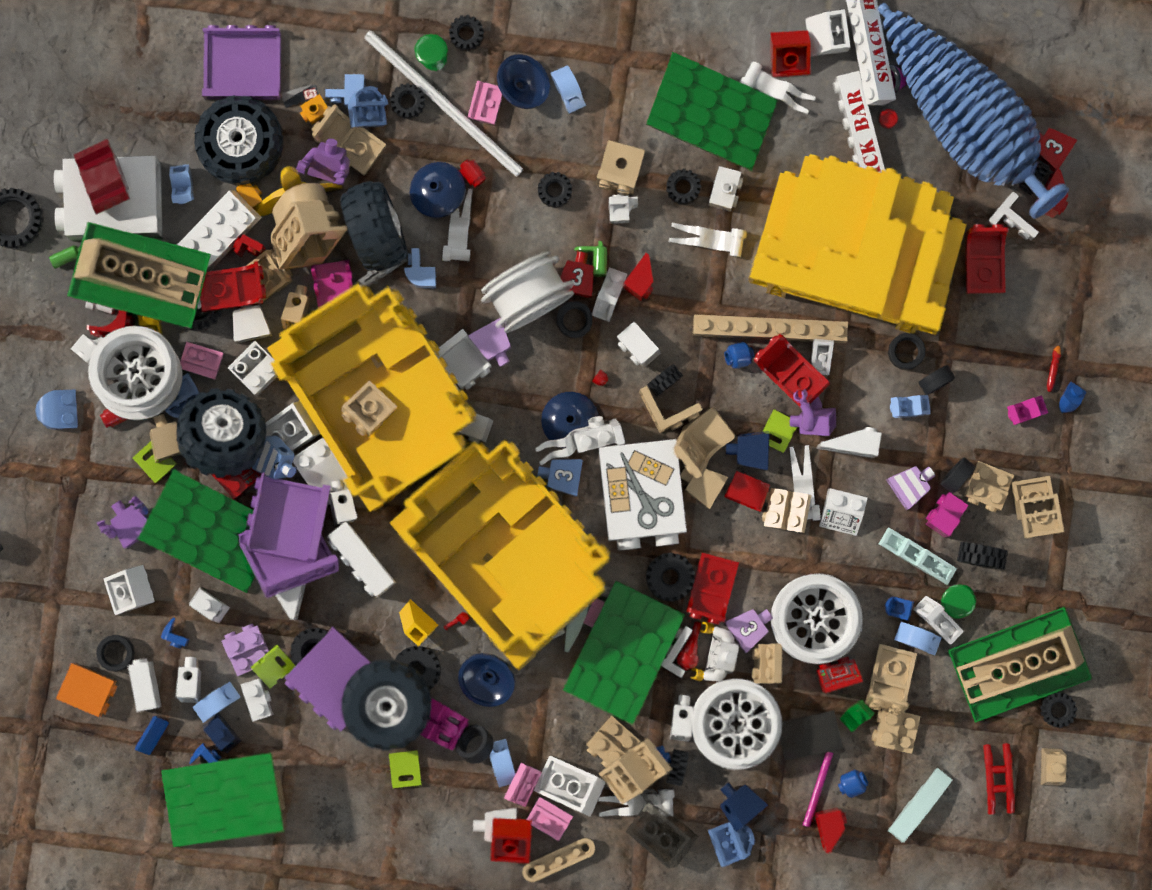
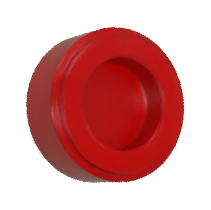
(888, 118)

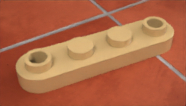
(558, 859)

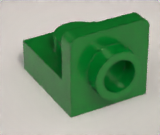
(856, 715)

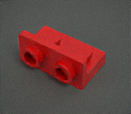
(246, 243)

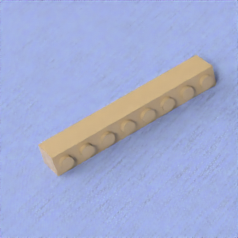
(768, 328)

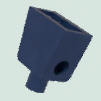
(751, 449)
(221, 733)
(741, 805)

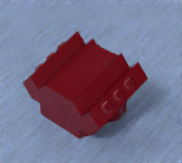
(102, 176)

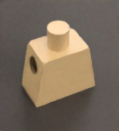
(293, 314)
(164, 439)
(706, 487)
(1053, 767)

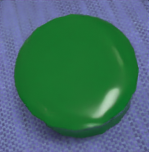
(431, 51)
(958, 601)

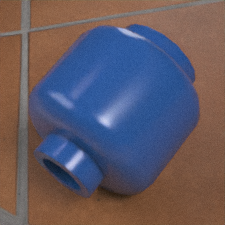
(739, 355)
(853, 783)

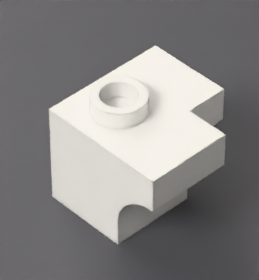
(620, 208)
(84, 347)

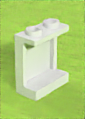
(464, 360)

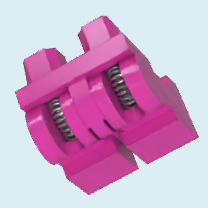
(444, 725)

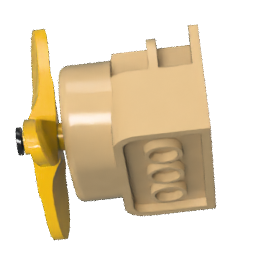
(303, 219)

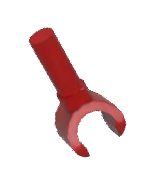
(462, 618)

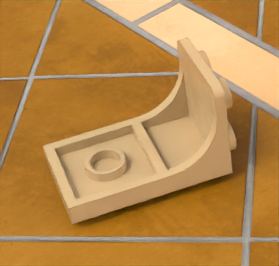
(360, 145)
(701, 440)
(891, 679)

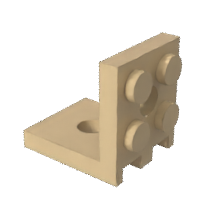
(620, 179)
(673, 422)

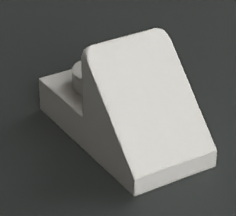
(822, 355)

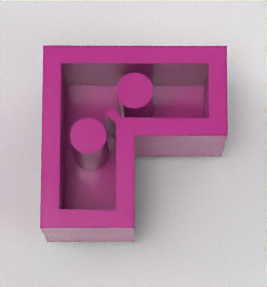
(946, 515)

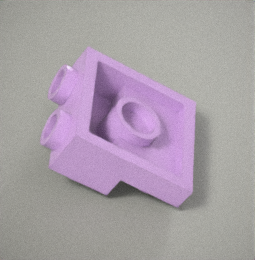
(245, 648)

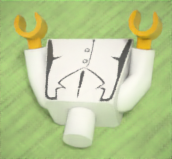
(721, 654)

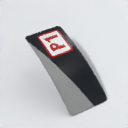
(299, 95)

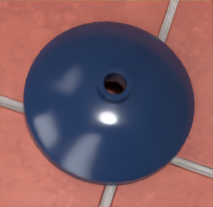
(530, 78)
(445, 197)
(564, 405)
(482, 687)

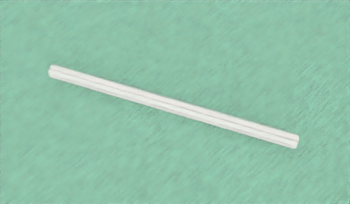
(443, 103)

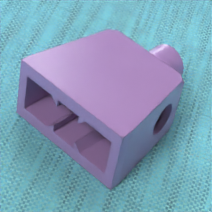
(492, 342)

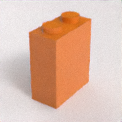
(87, 690)

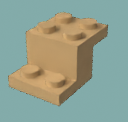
(1037, 507)
(635, 771)

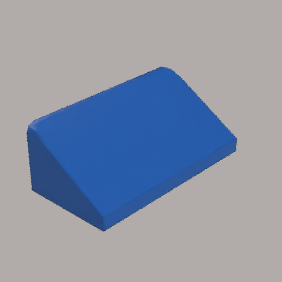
(152, 735)

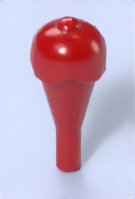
(688, 656)

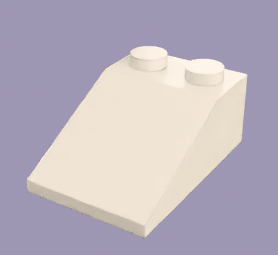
(293, 426)
(859, 443)
(319, 466)
(570, 786)

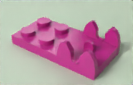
(331, 280)

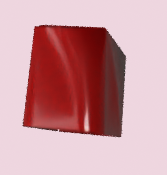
(747, 491)

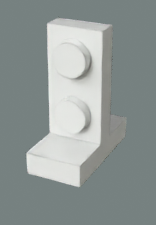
(1012, 219)
(609, 294)
(599, 436)
(938, 619)
(681, 636)

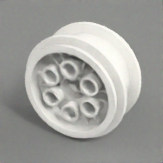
(527, 291)
(131, 342)
(848, 625)
(715, 697)

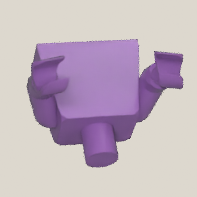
(326, 162)
(813, 418)
(127, 523)

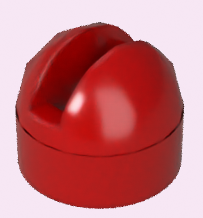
(601, 378)

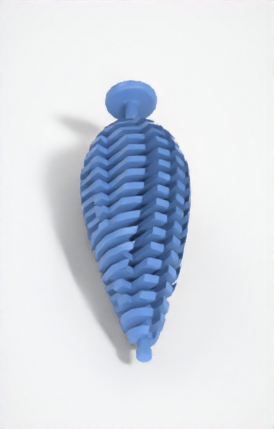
(970, 109)

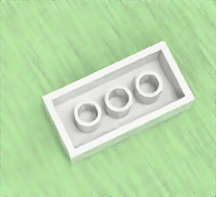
(221, 227)
(362, 560)

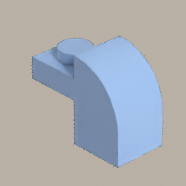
(353, 83)
(568, 89)
(181, 184)
(419, 276)
(910, 406)
(918, 638)
(216, 702)
(502, 763)

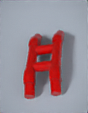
(991, 770)

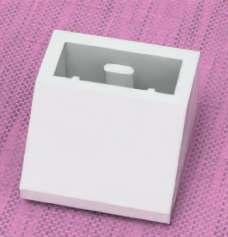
(828, 33)
(254, 368)

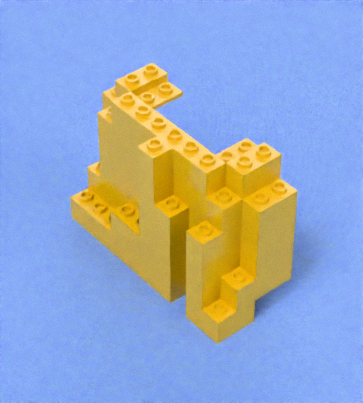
(860, 243)
(330, 361)
(539, 553)

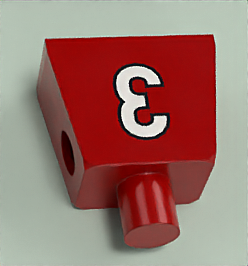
(1055, 148)
(580, 274)

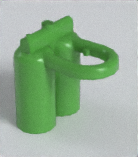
(64, 256)
(599, 258)

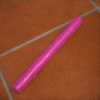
(818, 788)

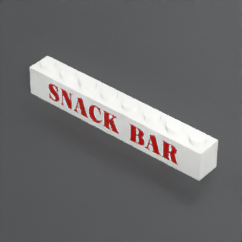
(871, 52)
(858, 121)

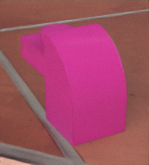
(1027, 410)

